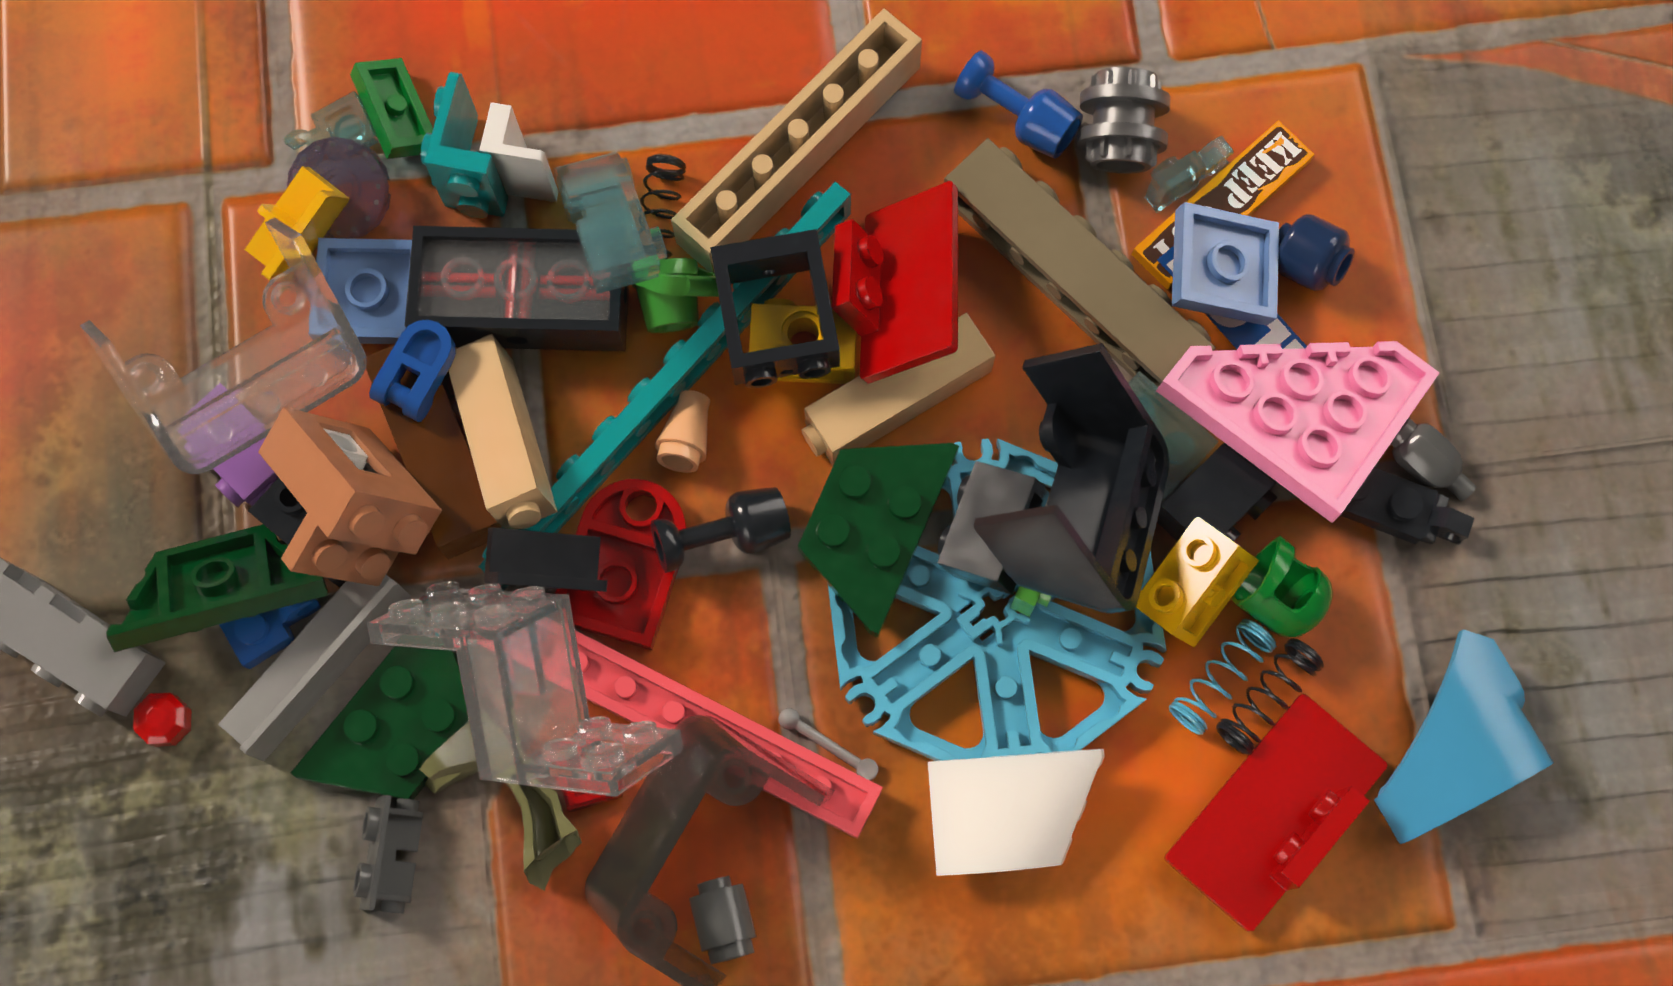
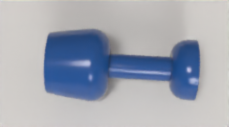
(1043, 121)

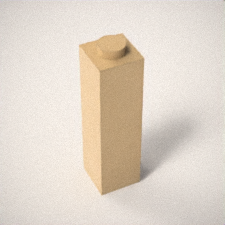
(866, 412)
(500, 435)

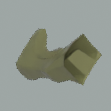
(547, 832)

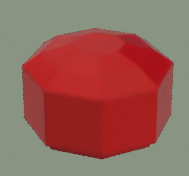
(162, 719)

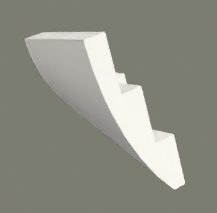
(1008, 809)

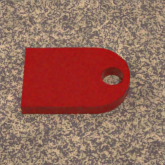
(628, 560)

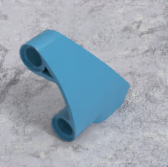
(1467, 746)

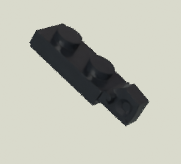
(1406, 510)

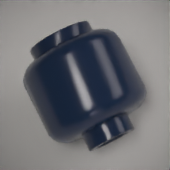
(1314, 252)

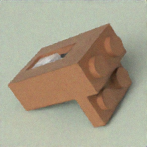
(354, 495)

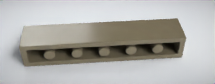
(1071, 264)

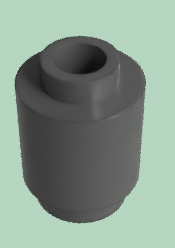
(723, 920)

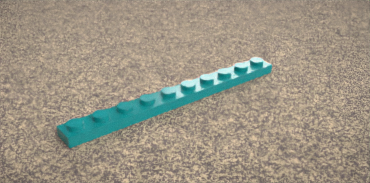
(681, 370)

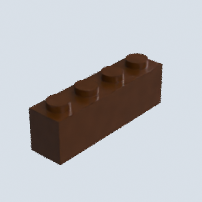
(442, 464)

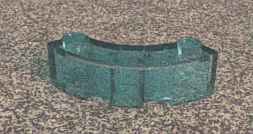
(610, 221)

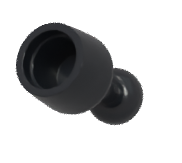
(753, 521)

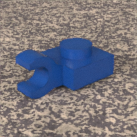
(266, 633)

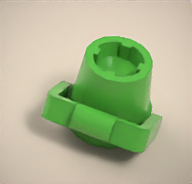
(672, 298)

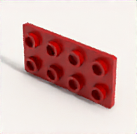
(900, 281)
(1277, 813)

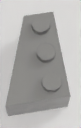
(70, 644)

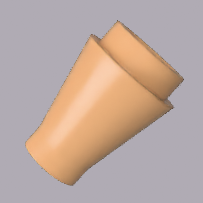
(684, 436)

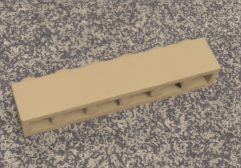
(799, 139)

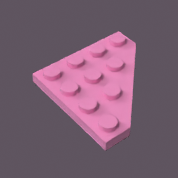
(1305, 414)

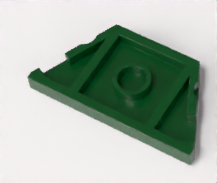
(873, 522)
(211, 585)
(391, 726)

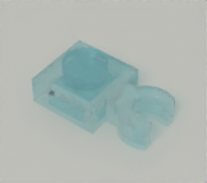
(340, 119)
(1178, 177)

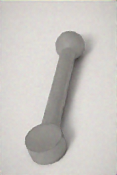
(790, 719)

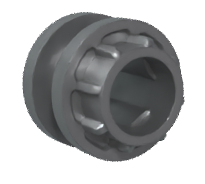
(1123, 113)

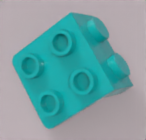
(461, 176)

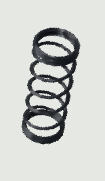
(666, 175)
(1235, 736)

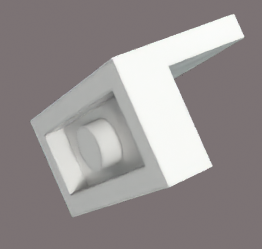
(521, 169)

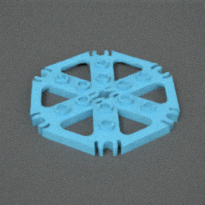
(1002, 658)

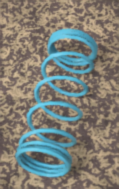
(1258, 637)

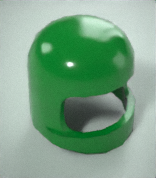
(1284, 591)

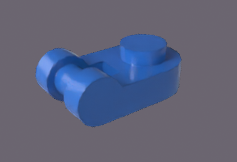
(423, 350)

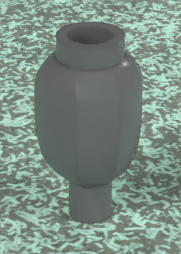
(1431, 459)

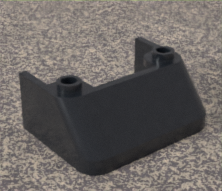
(1105, 491)

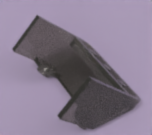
(712, 762)

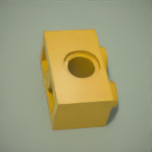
(780, 319)

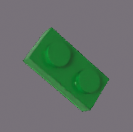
(392, 106)

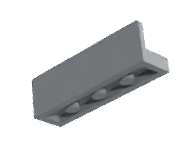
(308, 667)

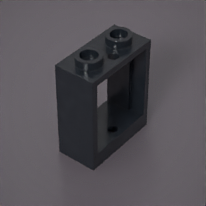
(768, 259)

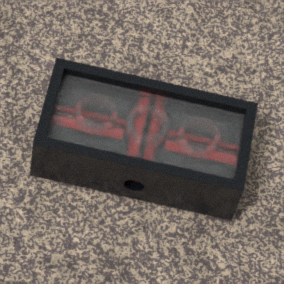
(513, 284)

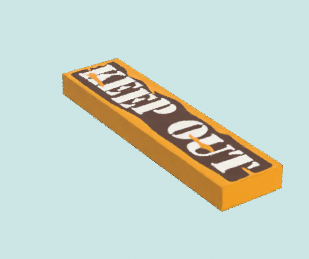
(1237, 188)

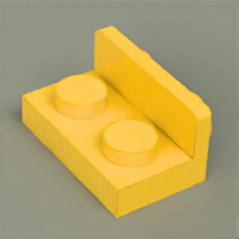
(1195, 582)

